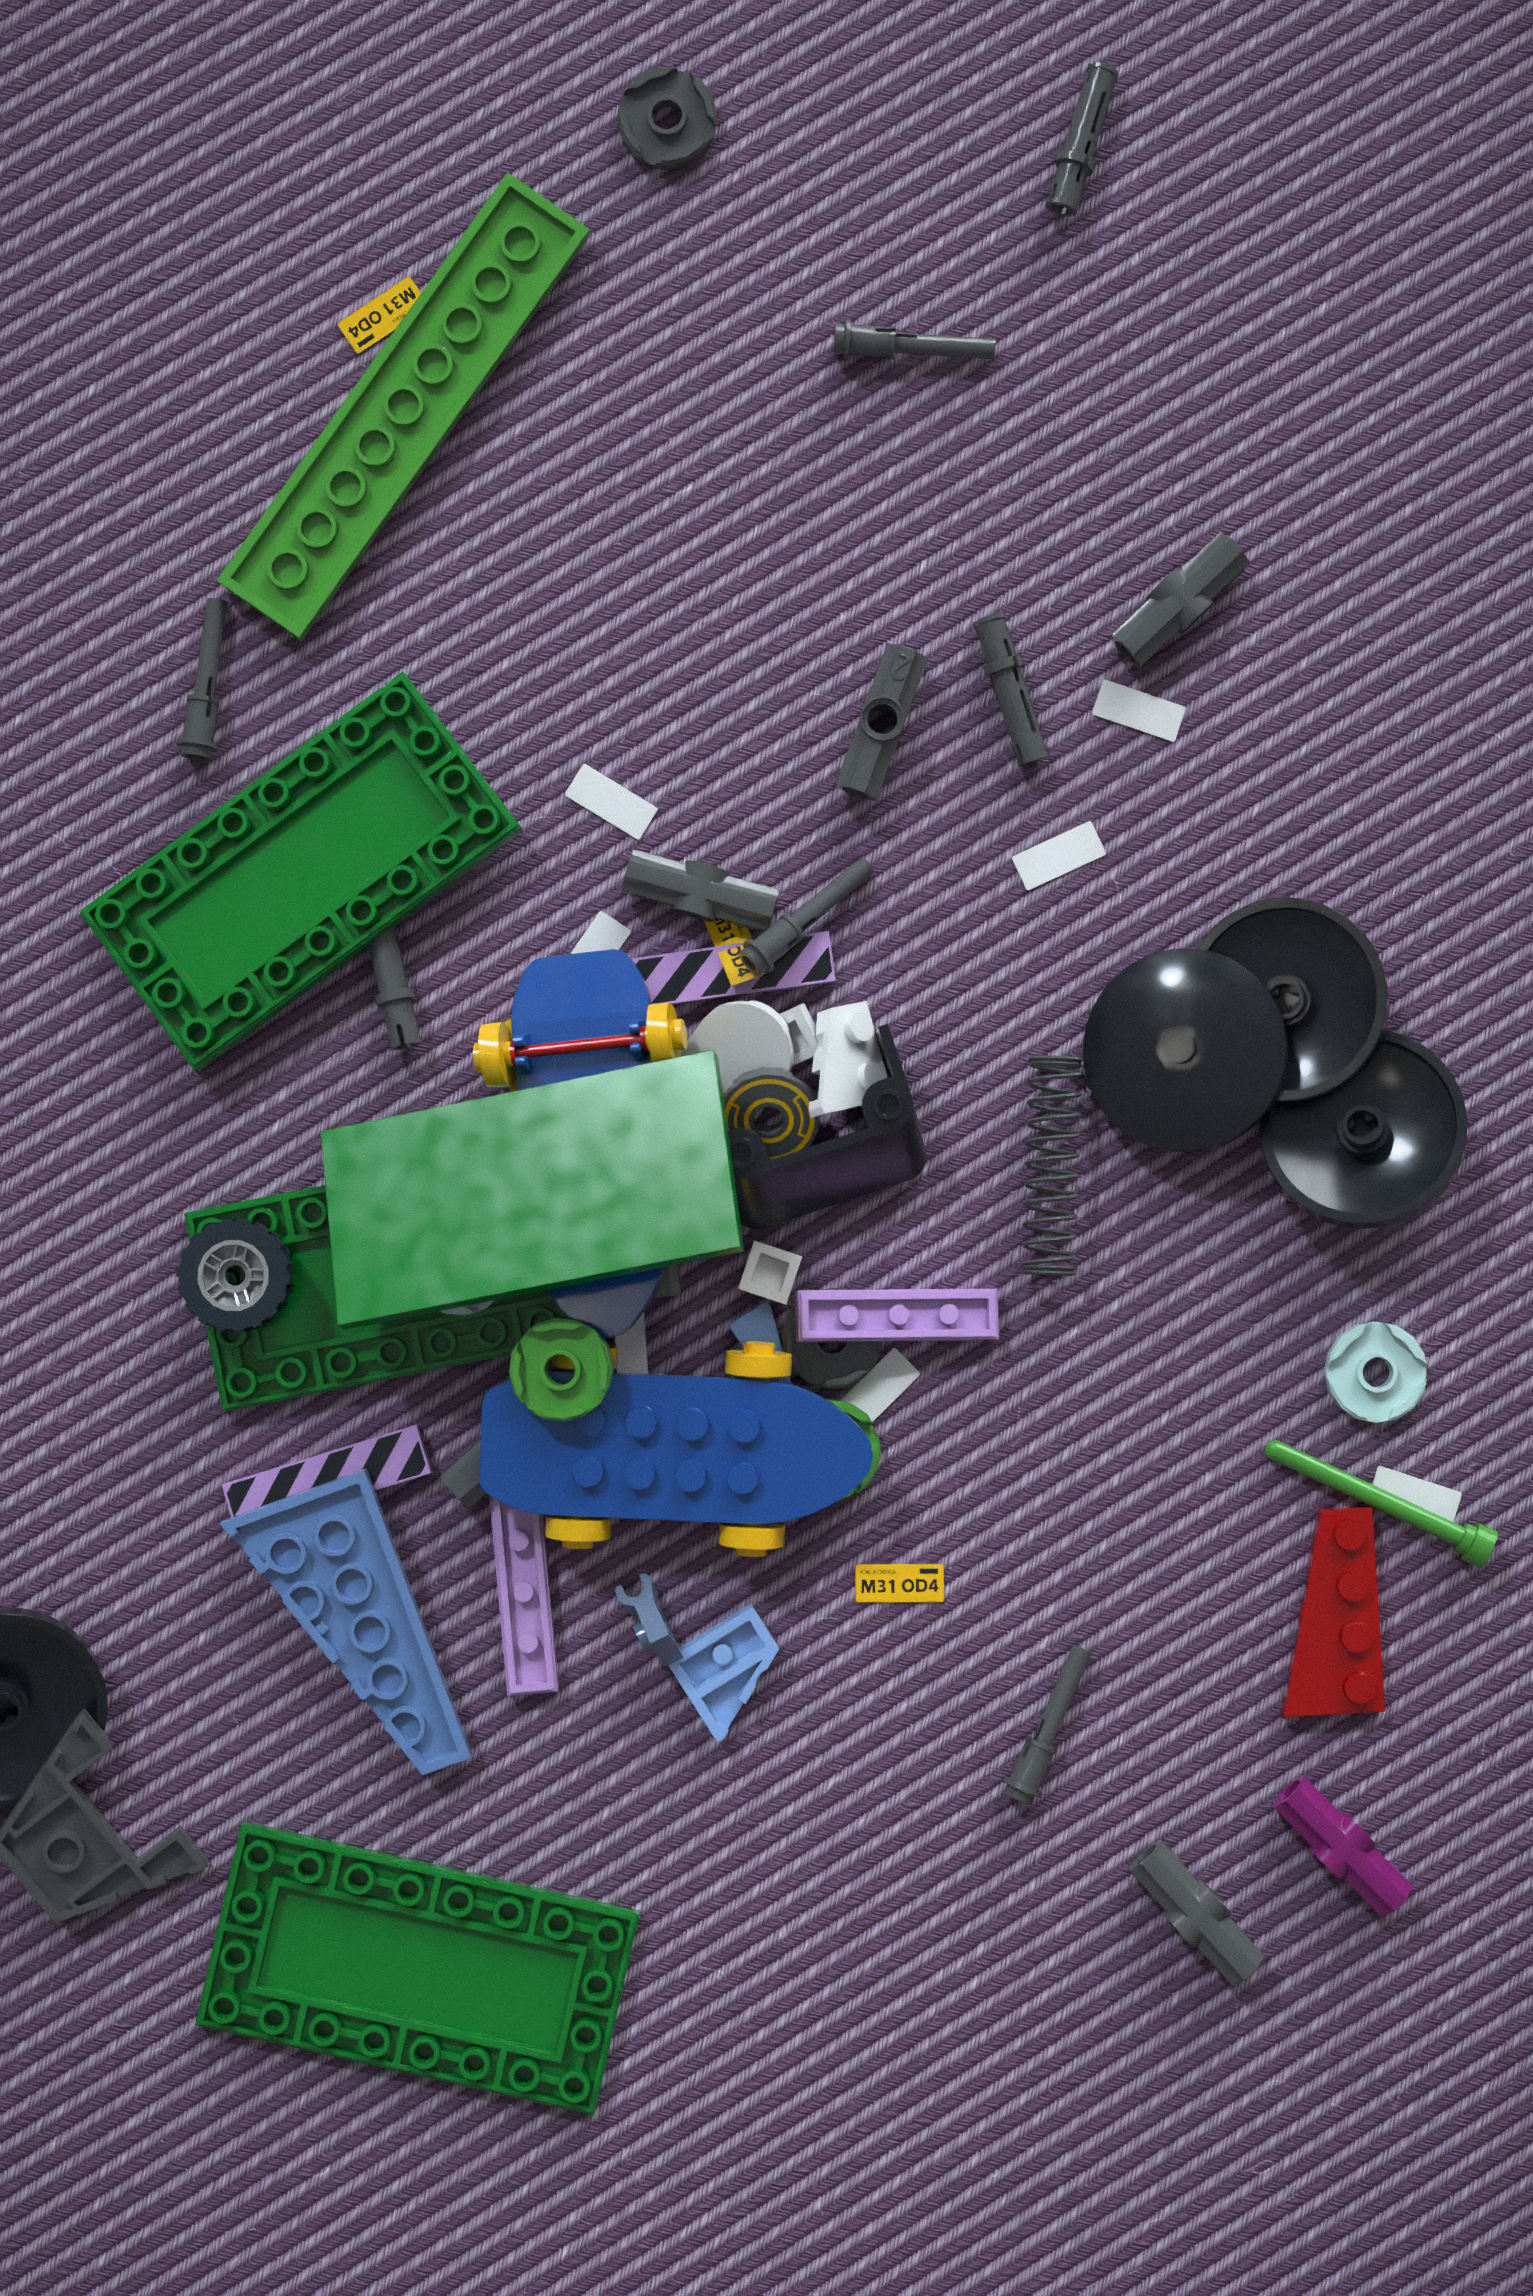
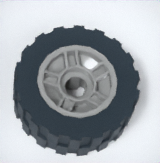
(207, 1283)

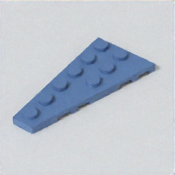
(350, 1593)

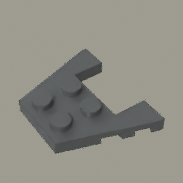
(66, 1846)

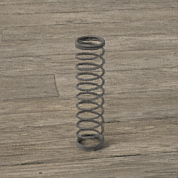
(1055, 1064)

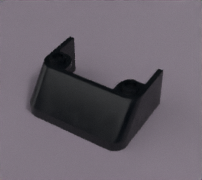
(838, 1169)

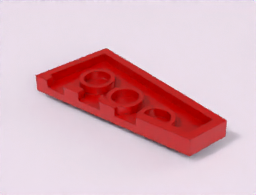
(1338, 1633)

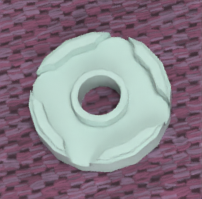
(1345, 1372)

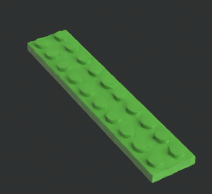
(404, 407)

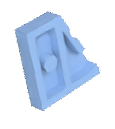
(724, 1667)

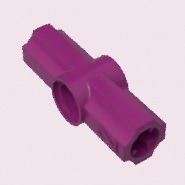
(1342, 1846)

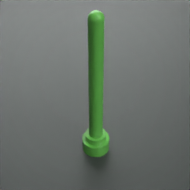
(1471, 1541)

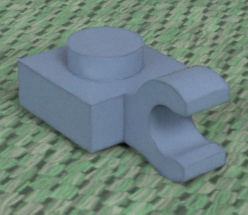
(654, 1629)

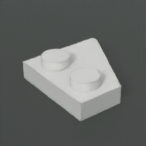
(845, 1058)

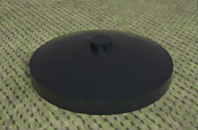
(1322, 981)
(1185, 1050)
(1373, 1144)
(44, 1685)

